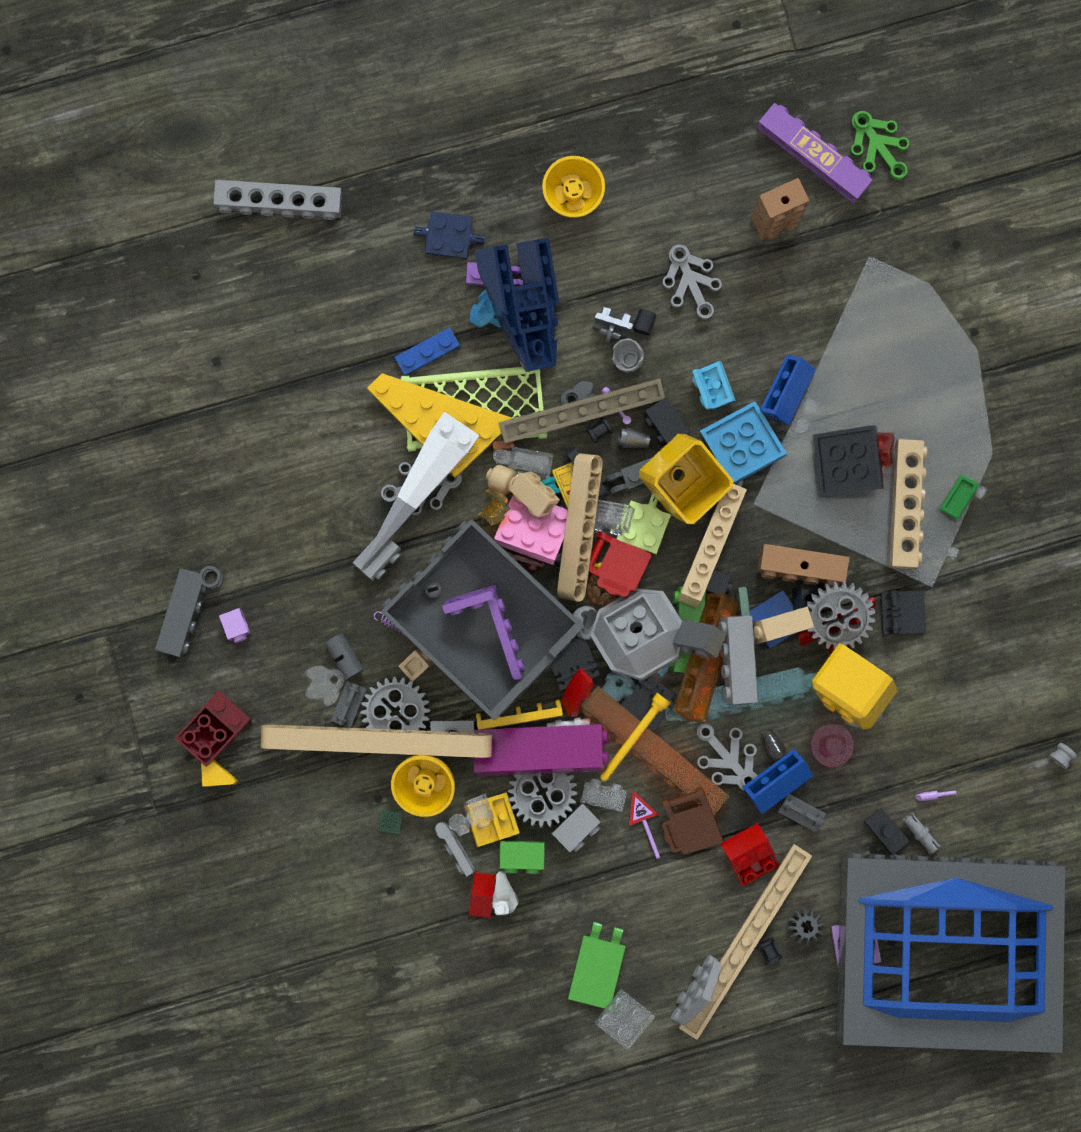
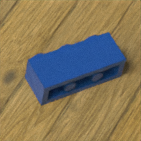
(787, 389)
(778, 781)

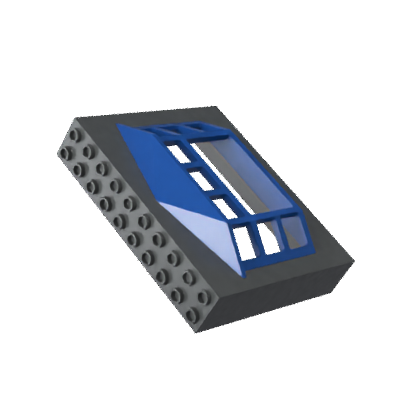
(946, 886)

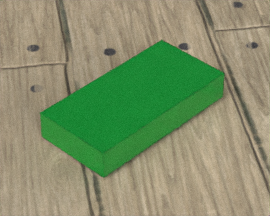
(959, 497)

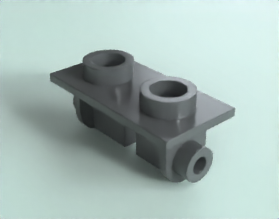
(348, 704)
(802, 813)

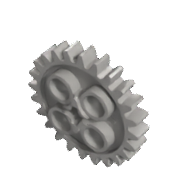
(832, 598)
(408, 697)
(525, 802)

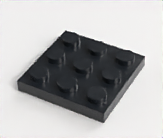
(848, 461)

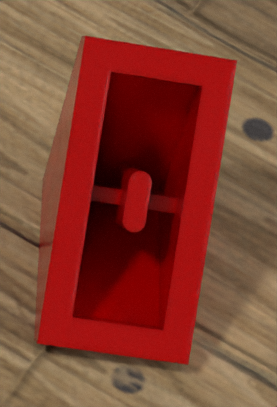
(482, 894)

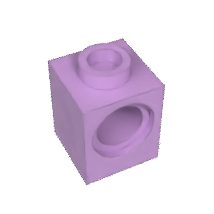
(235, 625)

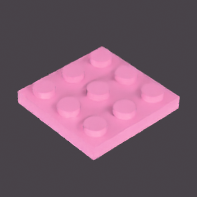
(532, 535)

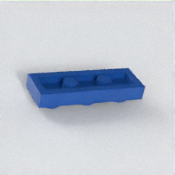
(427, 351)

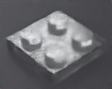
(624, 1019)

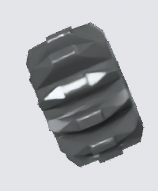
(812, 922)

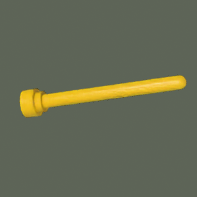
(659, 703)

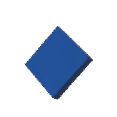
(772, 607)

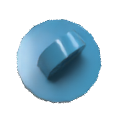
(483, 312)

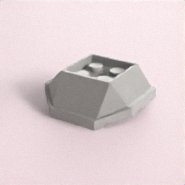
(643, 652)

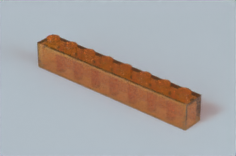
(651, 748)

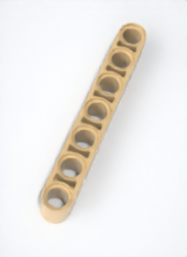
(579, 527)

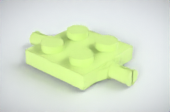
(647, 526)

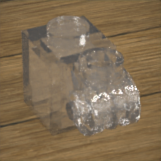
(477, 813)

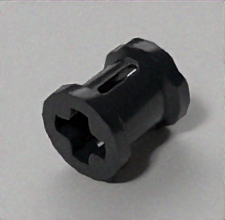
(599, 430)
(769, 951)

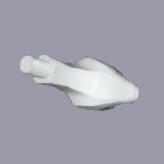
(504, 896)

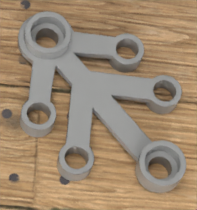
(690, 279)
(446, 485)
(729, 760)

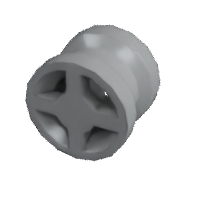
(1063, 755)

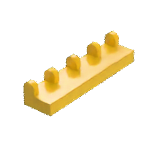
(520, 718)

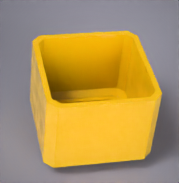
(701, 481)
(853, 687)

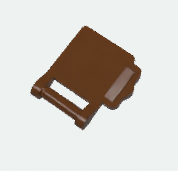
(693, 827)

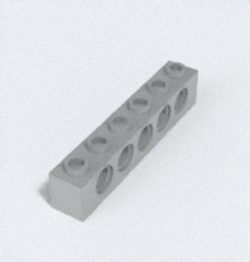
(269, 191)

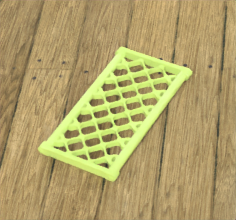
(476, 375)

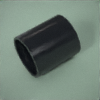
(644, 322)

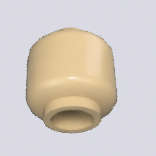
(500, 479)

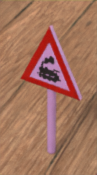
(640, 812)

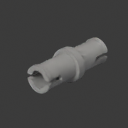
(921, 833)

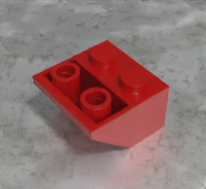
(750, 854)

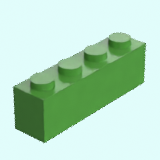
(685, 613)

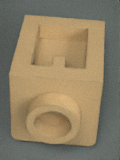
(415, 664)

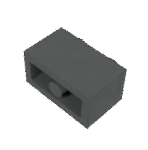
(699, 639)

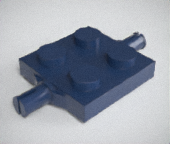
(449, 235)

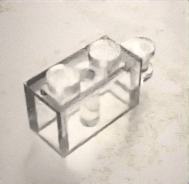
(525, 461)

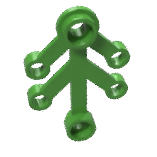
(878, 142)

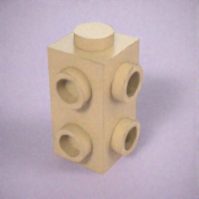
(534, 494)

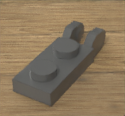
(630, 476)

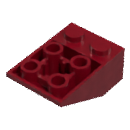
(213, 729)

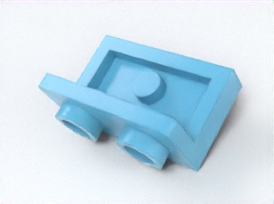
(713, 386)

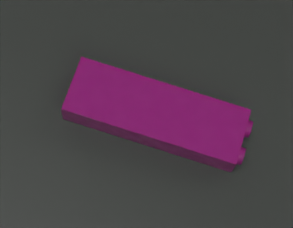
(544, 750)

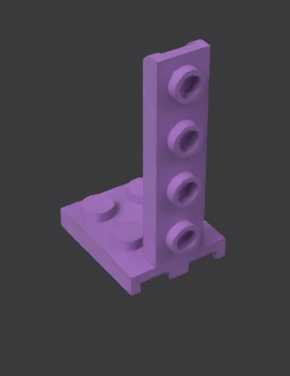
(477, 599)

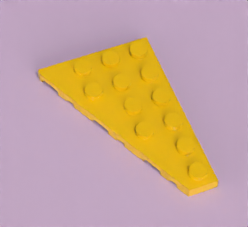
(421, 409)

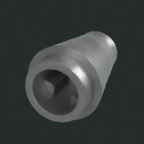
(632, 439)

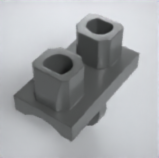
(611, 326)

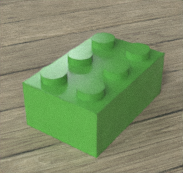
(522, 855)

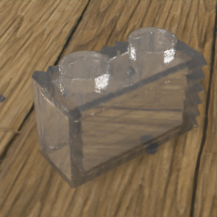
(613, 517)

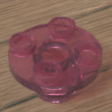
(832, 745)

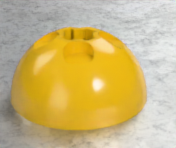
(580, 178)
(419, 794)

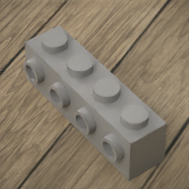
(738, 660)

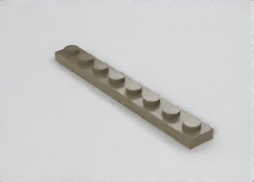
(581, 410)

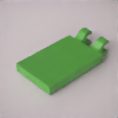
(597, 968)

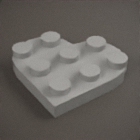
(698, 992)

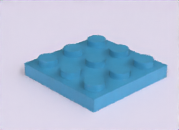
(743, 442)

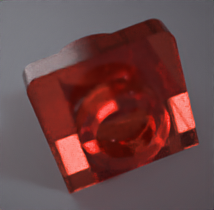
(886, 443)

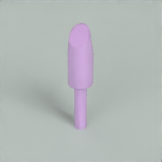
(933, 795)

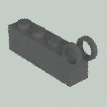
(183, 609)

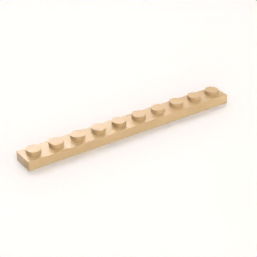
(751, 933)

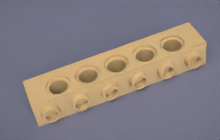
(711, 547)
(898, 557)

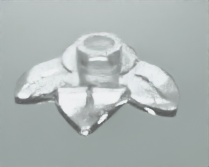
(321, 685)

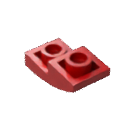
(577, 690)

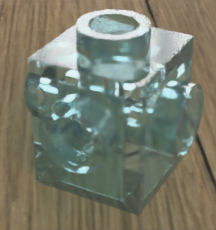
(617, 693)

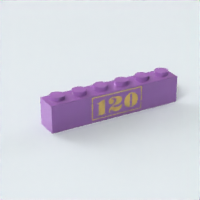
(814, 153)

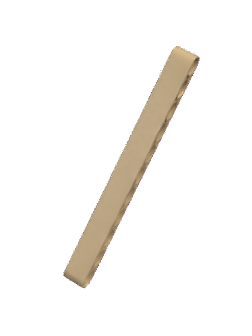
(376, 741)

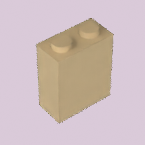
(782, 625)

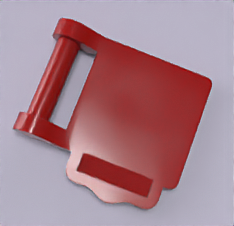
(621, 566)

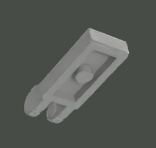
(455, 848)

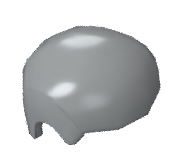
(628, 355)
(587, 617)

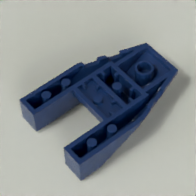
(525, 310)

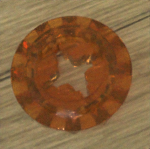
(594, 592)

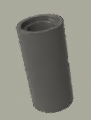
(344, 656)

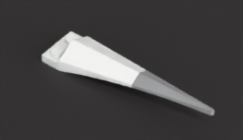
(440, 454)

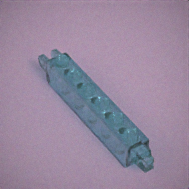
(769, 688)

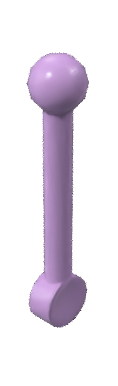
(626, 419)

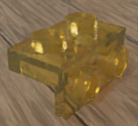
(496, 510)

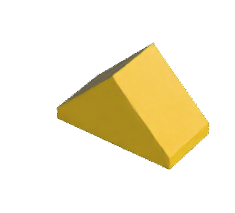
(216, 775)

